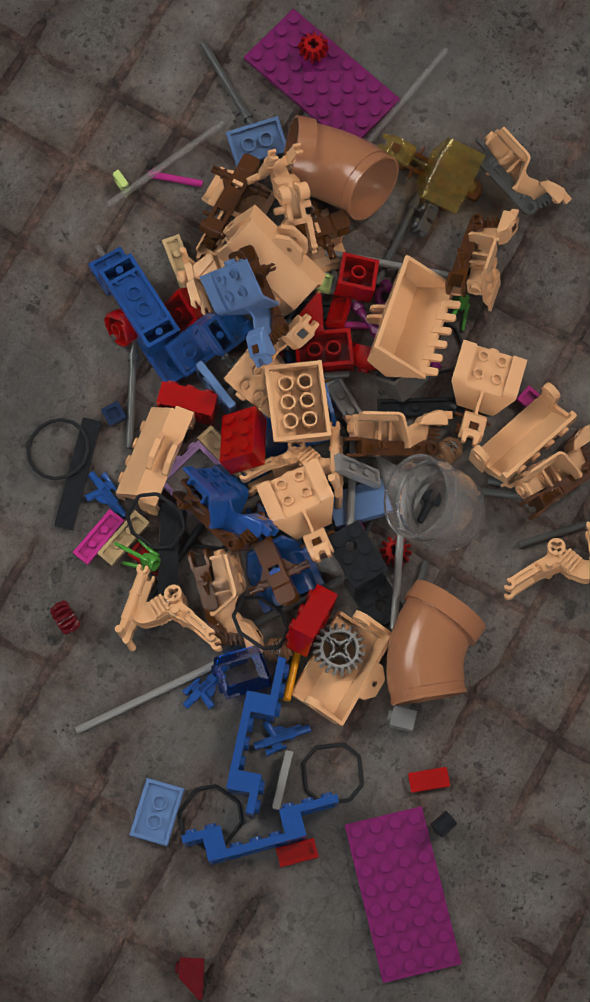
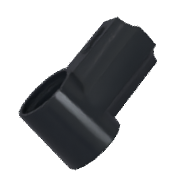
(443, 824)

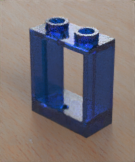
(241, 688)

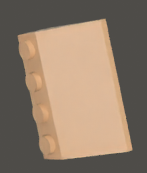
(298, 402)

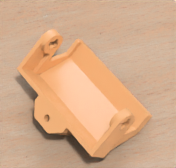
(294, 273)
(524, 437)
(154, 455)
(337, 694)

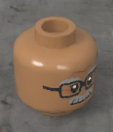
(449, 449)
(283, 652)

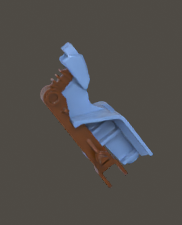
(244, 290)

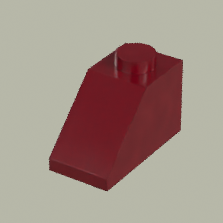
(192, 974)

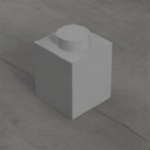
(402, 719)

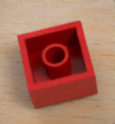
(356, 277)

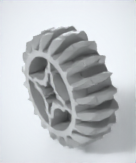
(345, 655)

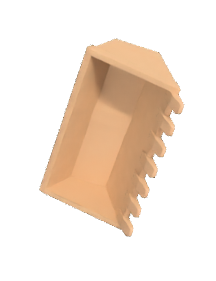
(412, 322)

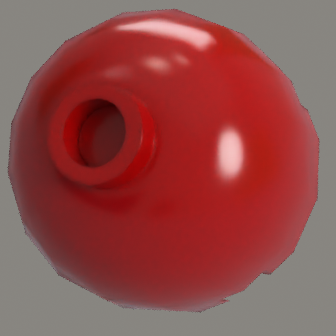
(118, 324)
(360, 355)

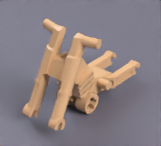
(288, 191)
(295, 458)
(556, 561)
(159, 611)

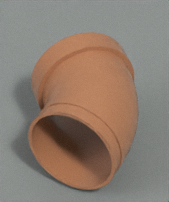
(342, 167)
(430, 645)

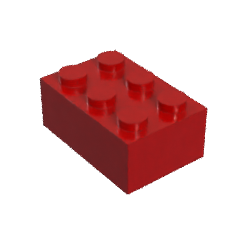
(331, 347)
(202, 403)
(243, 440)
(310, 619)

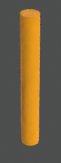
(291, 677)

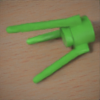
(464, 305)
(147, 559)

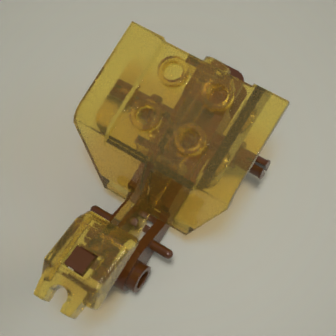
(447, 173)

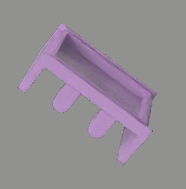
(196, 456)

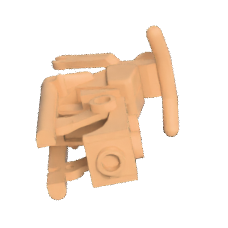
(192, 274)

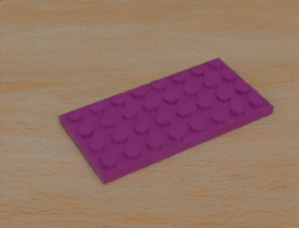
(332, 91)
(402, 894)

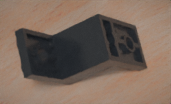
(363, 572)

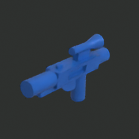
(104, 494)
(205, 690)
(278, 735)

